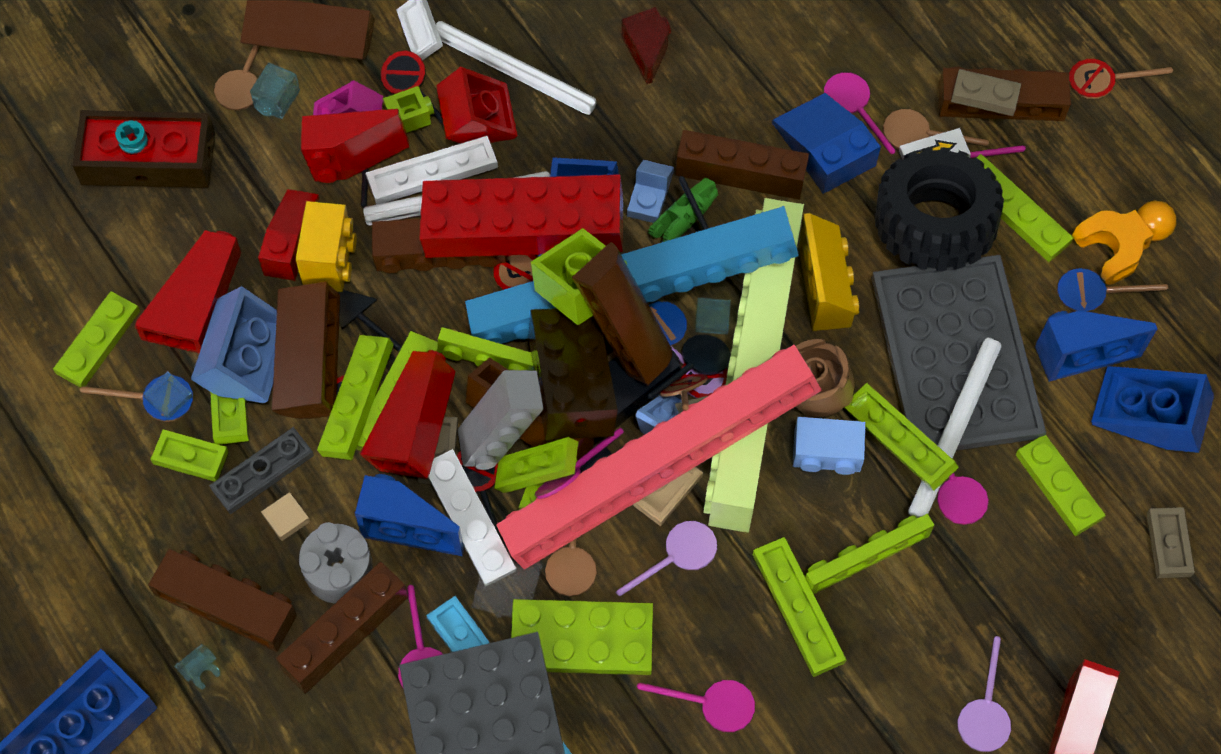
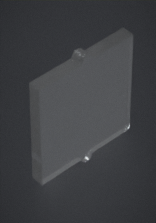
(499, 595)

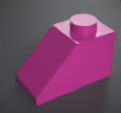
(349, 98)

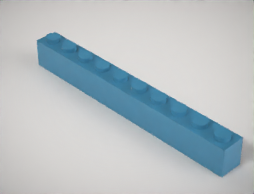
(657, 269)

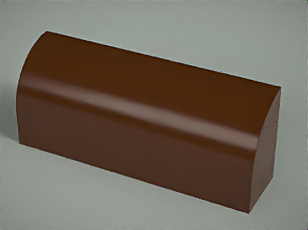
(308, 27)
(624, 315)
(306, 351)

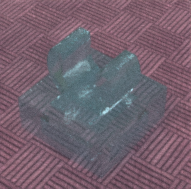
(195, 663)

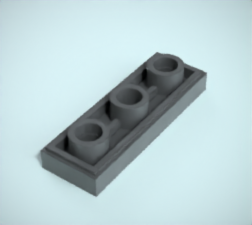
(246, 482)

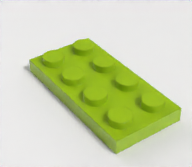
(589, 634)

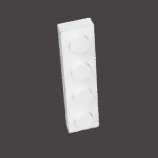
(445, 164)
(467, 511)

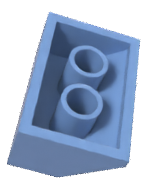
(238, 348)

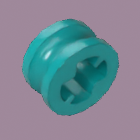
(131, 127)

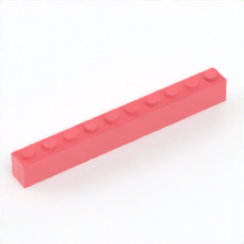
(659, 456)

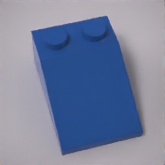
(833, 137)
(1089, 341)
(1155, 406)
(399, 516)

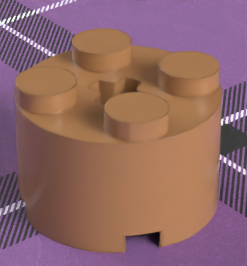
(833, 375)

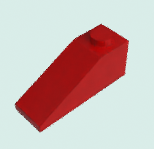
(283, 234)

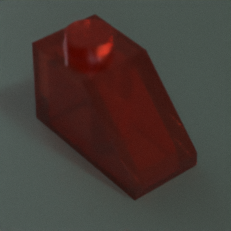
(646, 40)

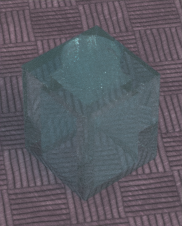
(274, 91)

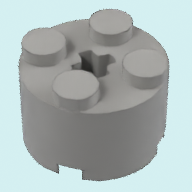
(329, 545)

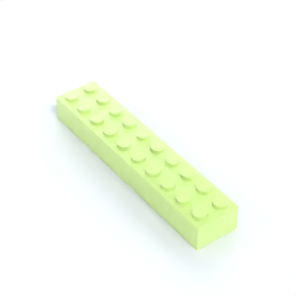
(755, 340)

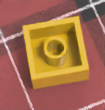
(326, 245)

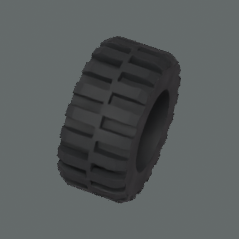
(945, 178)

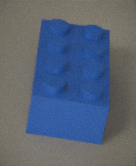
(85, 714)

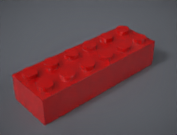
(518, 214)

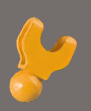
(1126, 235)

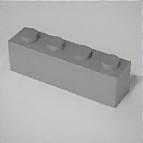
(500, 418)

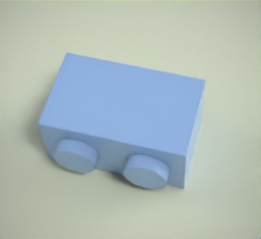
(829, 445)

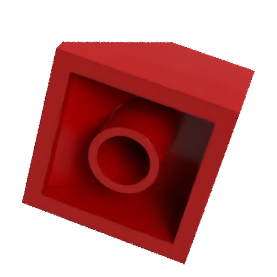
(475, 107)

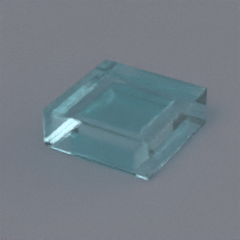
(712, 316)
(167, 395)

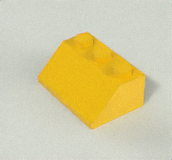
(826, 274)

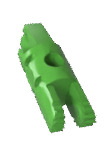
(680, 215)

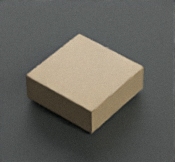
(285, 516)

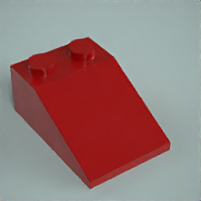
(350, 142)

